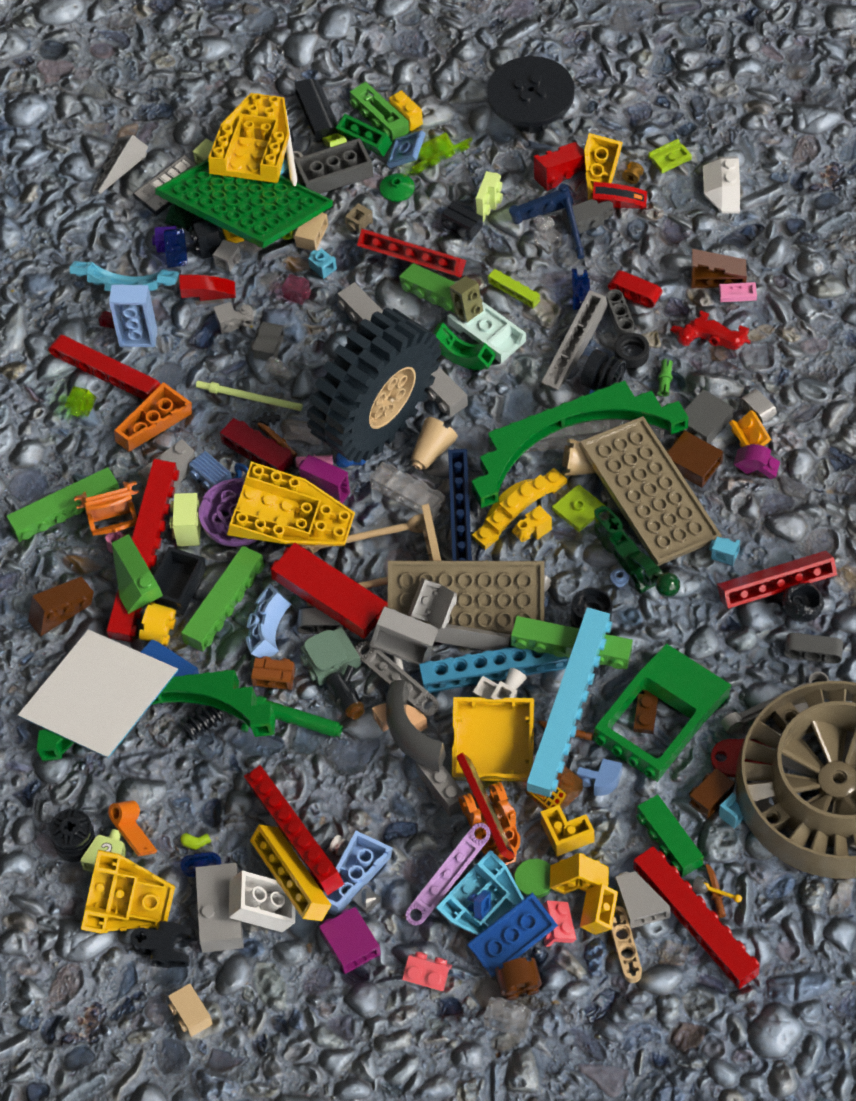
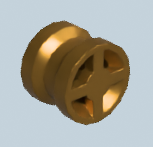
(633, 172)

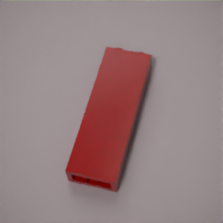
(328, 590)

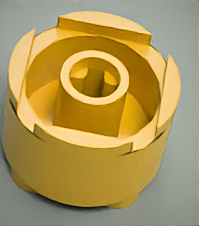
(157, 623)

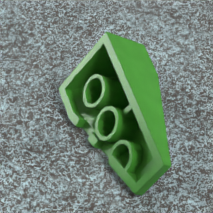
(134, 579)

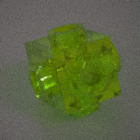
(80, 401)

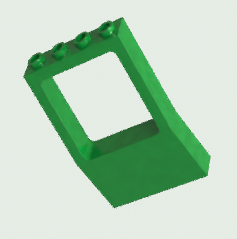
(681, 685)

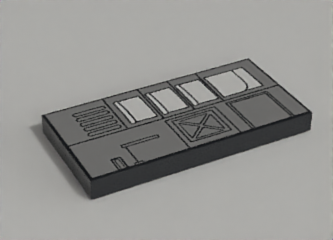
(146, 193)

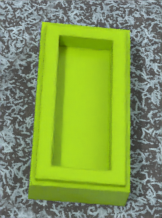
(333, 140)

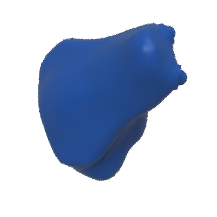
(341, 461)

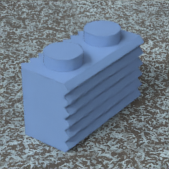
(208, 470)

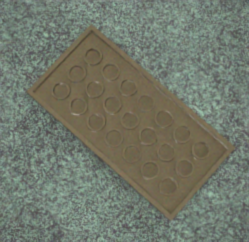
(650, 491)
(487, 591)

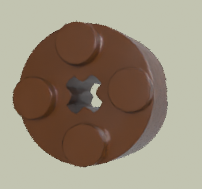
(518, 977)

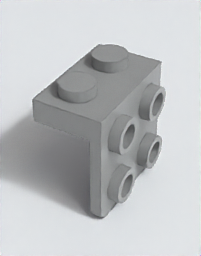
(433, 603)

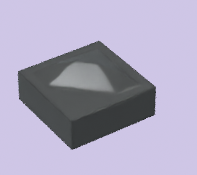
(366, 899)

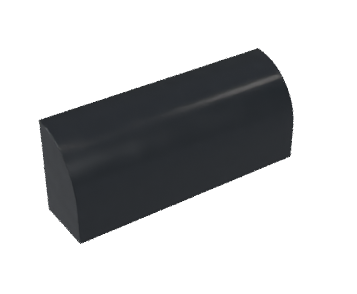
(316, 108)

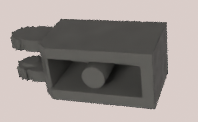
(589, 215)

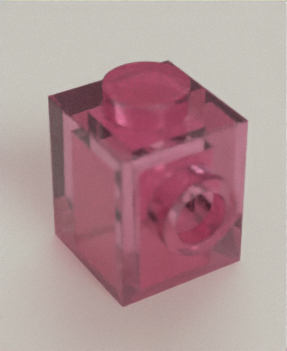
(296, 289)

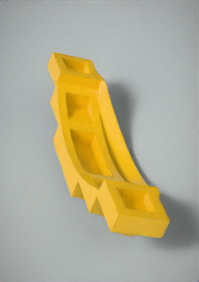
(513, 502)

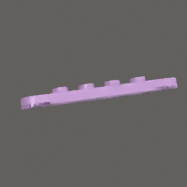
(448, 874)

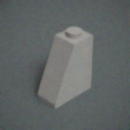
(640, 900)

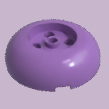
(216, 501)

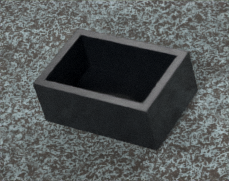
(179, 578)

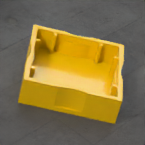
(494, 736)

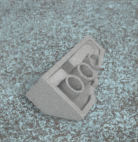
(123, 156)

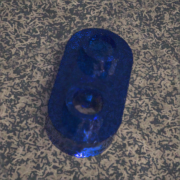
(198, 860)

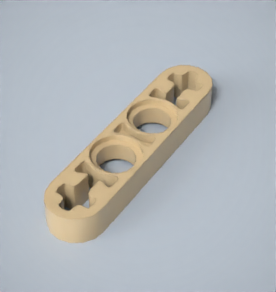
(627, 943)

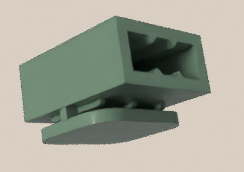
(328, 654)

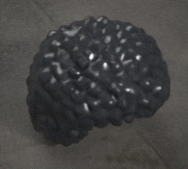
(803, 602)

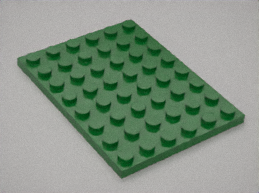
(242, 206)

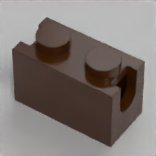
(711, 793)

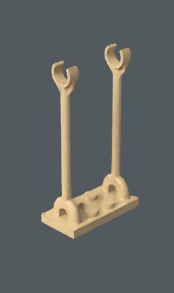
(417, 524)

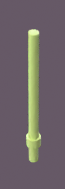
(216, 388)

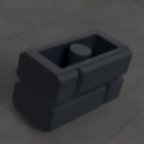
(461, 220)

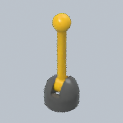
(701, 886)

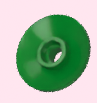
(397, 187)

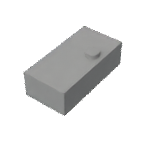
(216, 929)

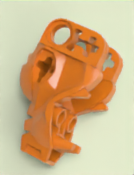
(505, 814)

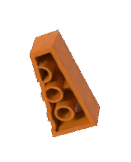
(153, 416)

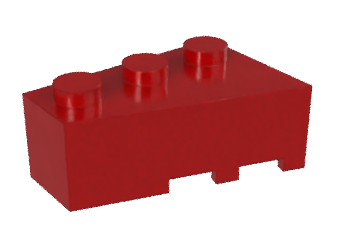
(558, 165)

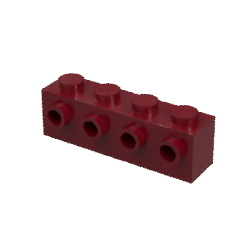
(255, 446)

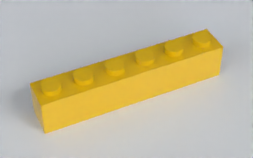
(290, 873)

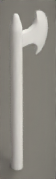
(291, 163)

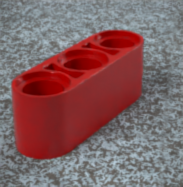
(635, 288)

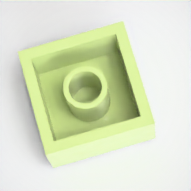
(185, 519)

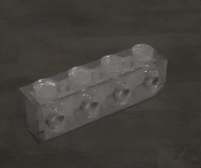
(406, 490)

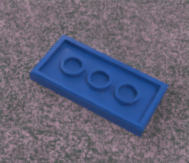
(512, 934)

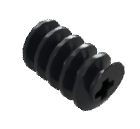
(202, 720)

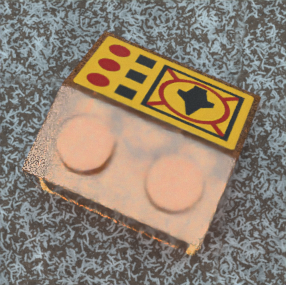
(568, 789)

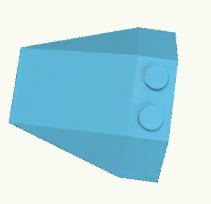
(488, 875)

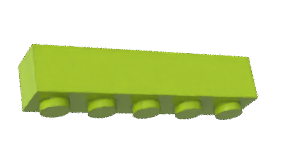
(514, 288)

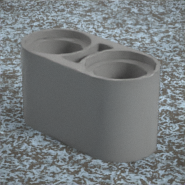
(759, 404)

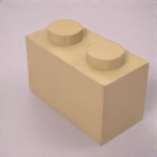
(311, 233)
(190, 1010)

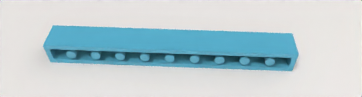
(568, 703)

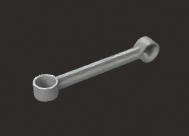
(734, 722)

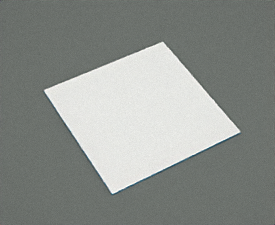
(98, 693)

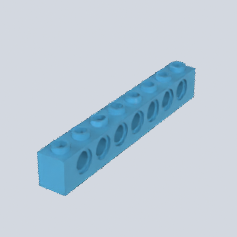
(471, 675)

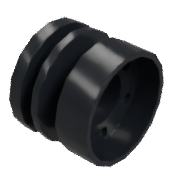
(602, 371)
(590, 598)
(73, 844)

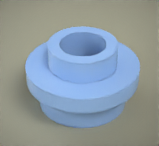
(619, 582)

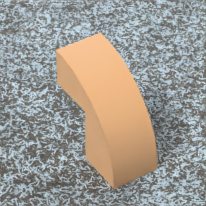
(413, 714)

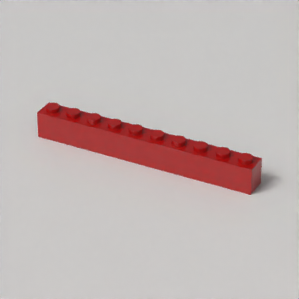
(146, 539)

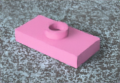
(738, 292)

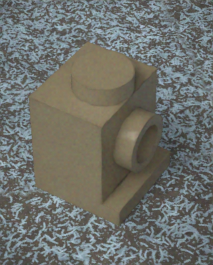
(358, 218)

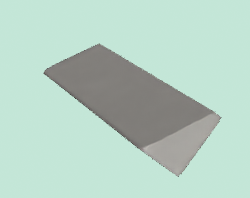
(472, 638)

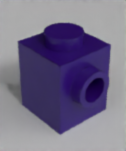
(158, 238)

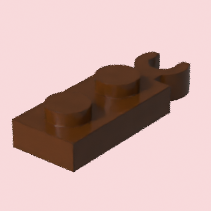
(645, 713)

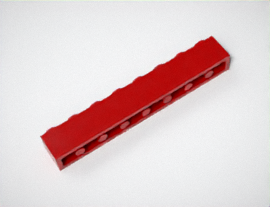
(294, 830)
(697, 918)

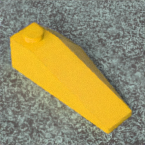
(600, 160)

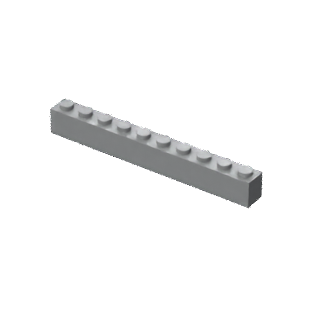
(444, 390)

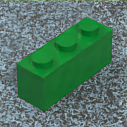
(371, 137)

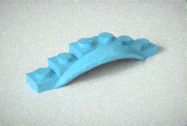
(100, 276)

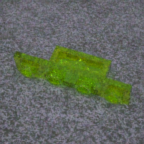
(436, 149)

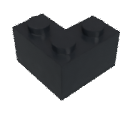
(206, 237)

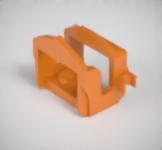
(108, 506)

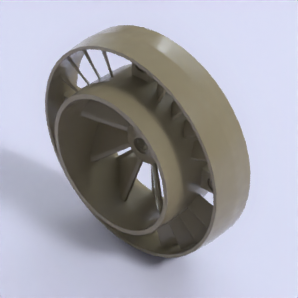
(810, 817)

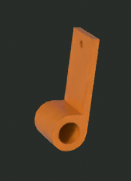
(124, 818)

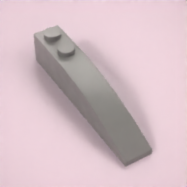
(576, 339)

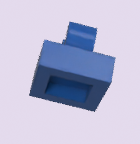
(481, 904)

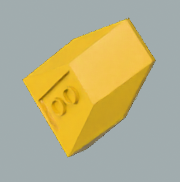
(252, 140)
(288, 510)

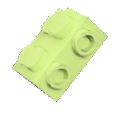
(489, 194)

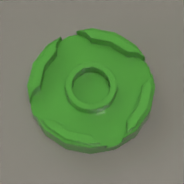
(533, 877)

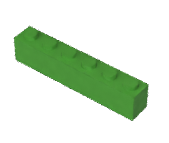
(59, 505)
(222, 599)
(560, 640)

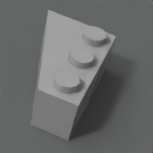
(179, 453)

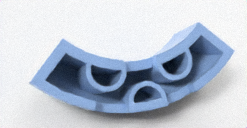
(264, 622)

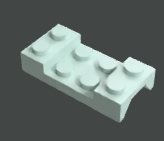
(491, 329)

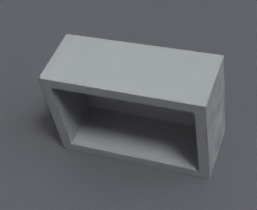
(403, 636)

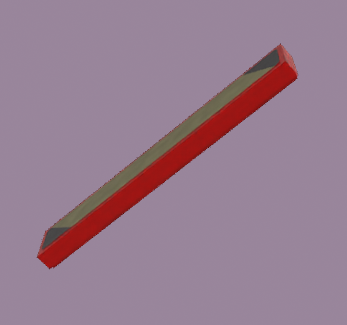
(485, 806)

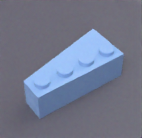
(357, 867)

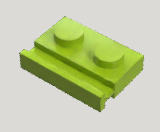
(669, 156)

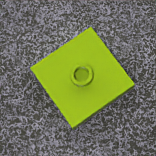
(577, 507)

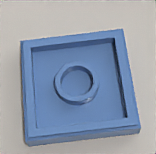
(406, 149)

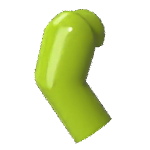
(193, 842)

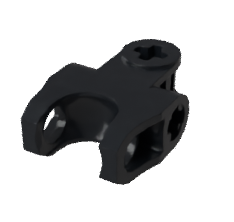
(160, 944)

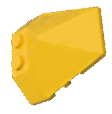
(125, 896)

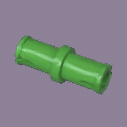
(665, 378)

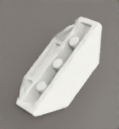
(722, 184)

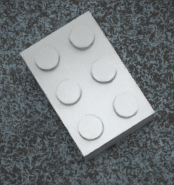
(260, 902)

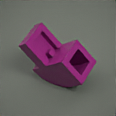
(756, 457)

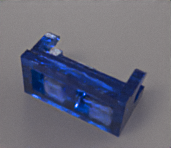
(175, 247)
(580, 288)

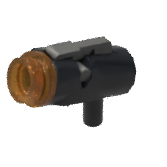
(344, 695)

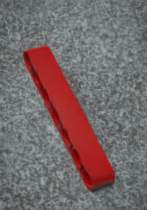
(103, 367)

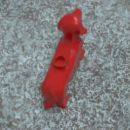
(711, 331)

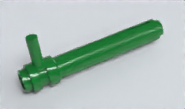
(301, 719)

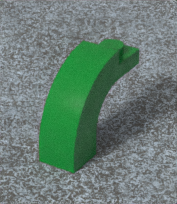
(462, 353)

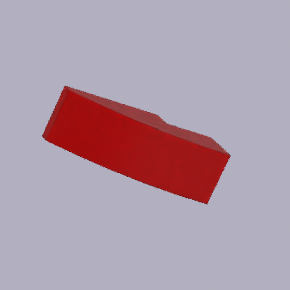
(206, 287)

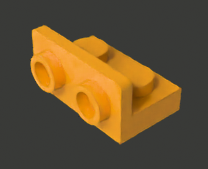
(750, 430)

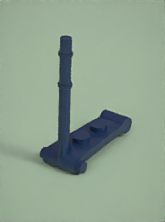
(550, 203)

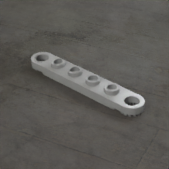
(390, 671)

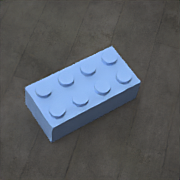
(133, 315)

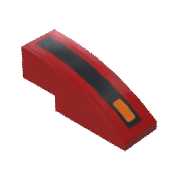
(620, 195)

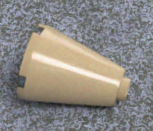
(431, 443)
(575, 460)

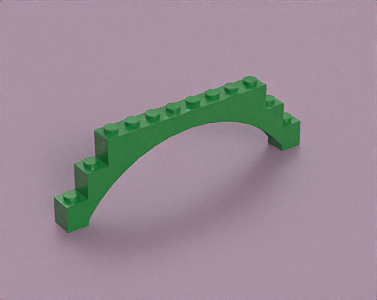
(608, 403)
(210, 689)

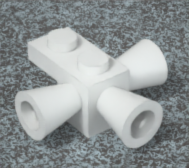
(490, 690)

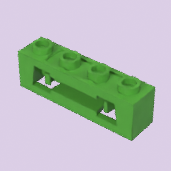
(382, 109)

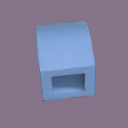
(603, 781)

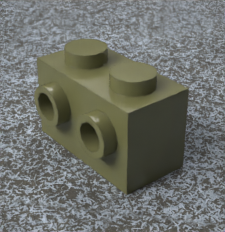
(466, 298)

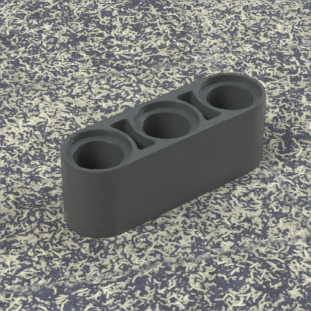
(619, 313)
(315, 621)
(813, 648)

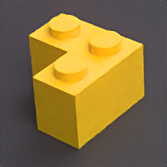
(565, 834)
(577, 873)

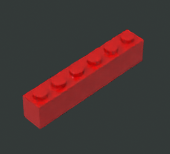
(411, 253)
(776, 579)

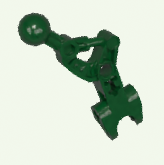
(634, 562)

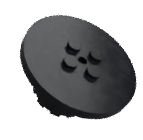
(530, 92)

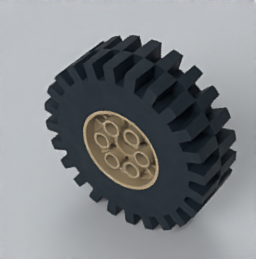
(373, 384)

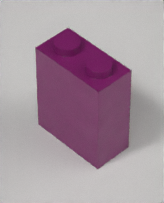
(326, 477)
(349, 940)

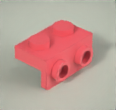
(561, 914)
(426, 971)

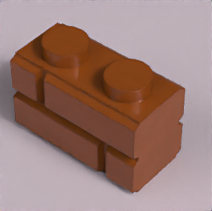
(273, 673)

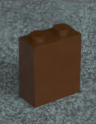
(695, 458)

